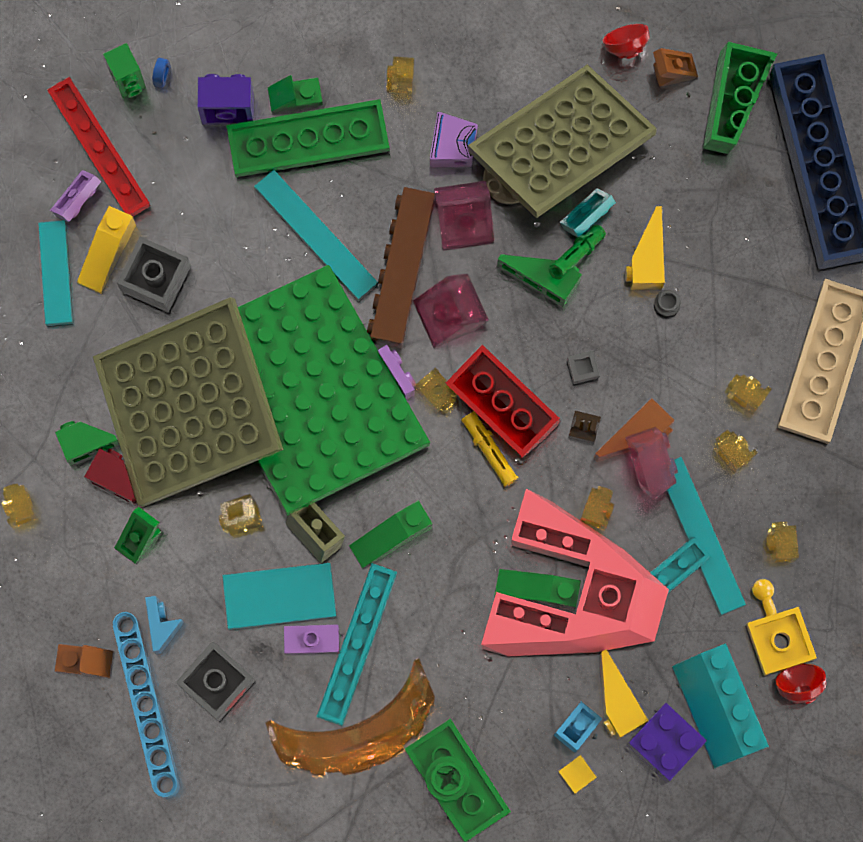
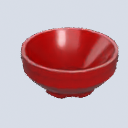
(627, 40)
(800, 678)

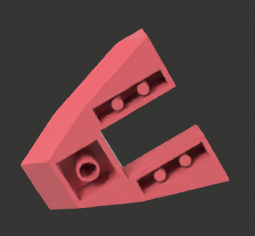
(617, 604)

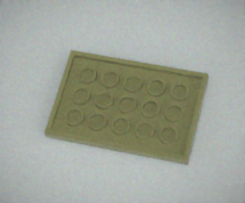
(561, 140)

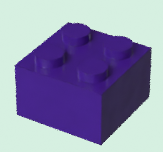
(225, 99)
(666, 743)

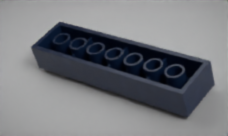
(820, 159)

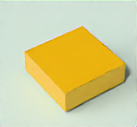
(577, 774)

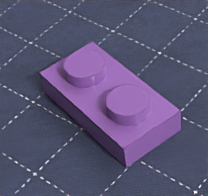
(75, 196)
(404, 380)

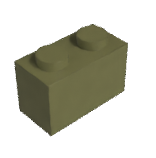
(316, 531)

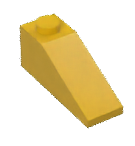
(106, 249)
(647, 262)
(619, 704)

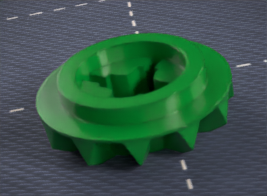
(434, 781)

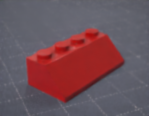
(503, 401)

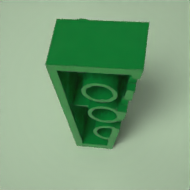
(735, 91)

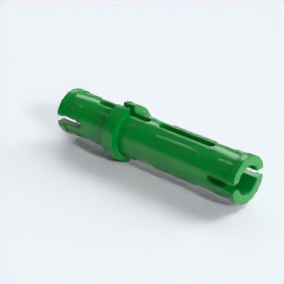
(582, 246)

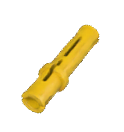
(489, 448)

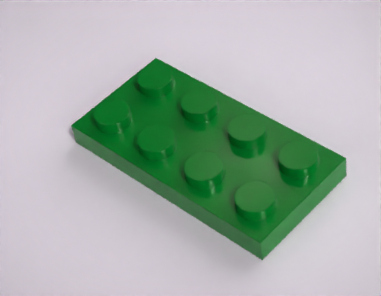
(481, 802)

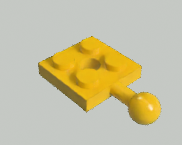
(787, 623)

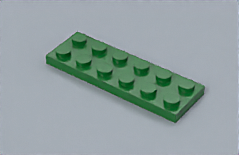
(308, 138)

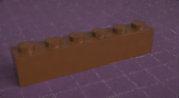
(402, 267)

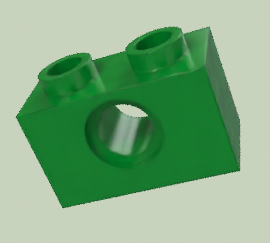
(124, 71)

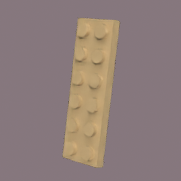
(825, 363)

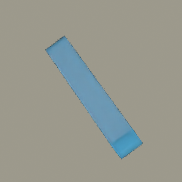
(139, 692)

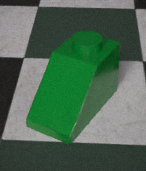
(83, 441)

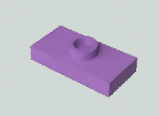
(311, 639)

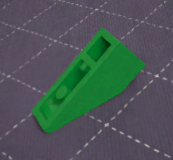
(536, 275)
(391, 534)
(539, 588)

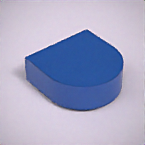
(160, 72)

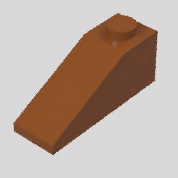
(647, 417)

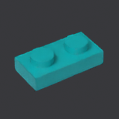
(587, 212)

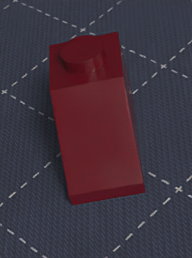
(111, 475)

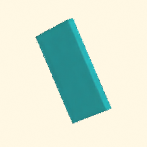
(279, 596)

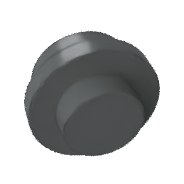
(667, 302)

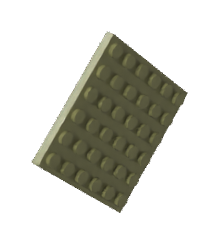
(187, 402)

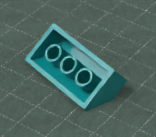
(720, 706)

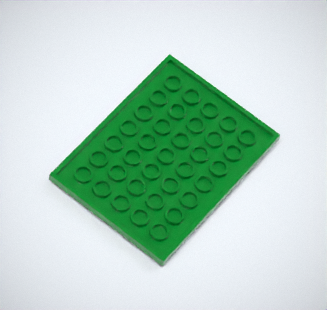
(326, 391)

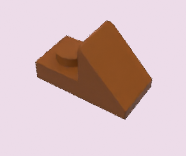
(673, 66)
(84, 660)

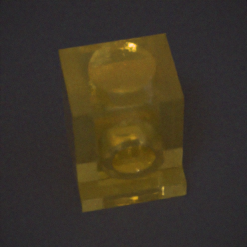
(400, 75)
(425, 390)
(747, 392)
(733, 450)
(18, 505)
(598, 507)
(240, 515)
(783, 543)

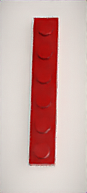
(98, 147)

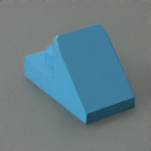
(160, 631)
(578, 727)

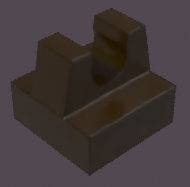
(584, 427)

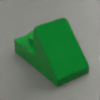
(294, 95)
(137, 535)

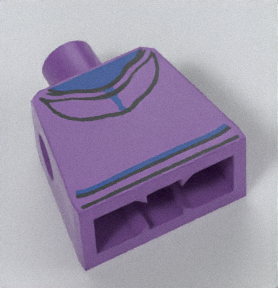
(452, 141)

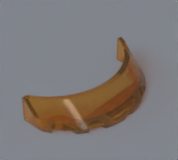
(364, 743)

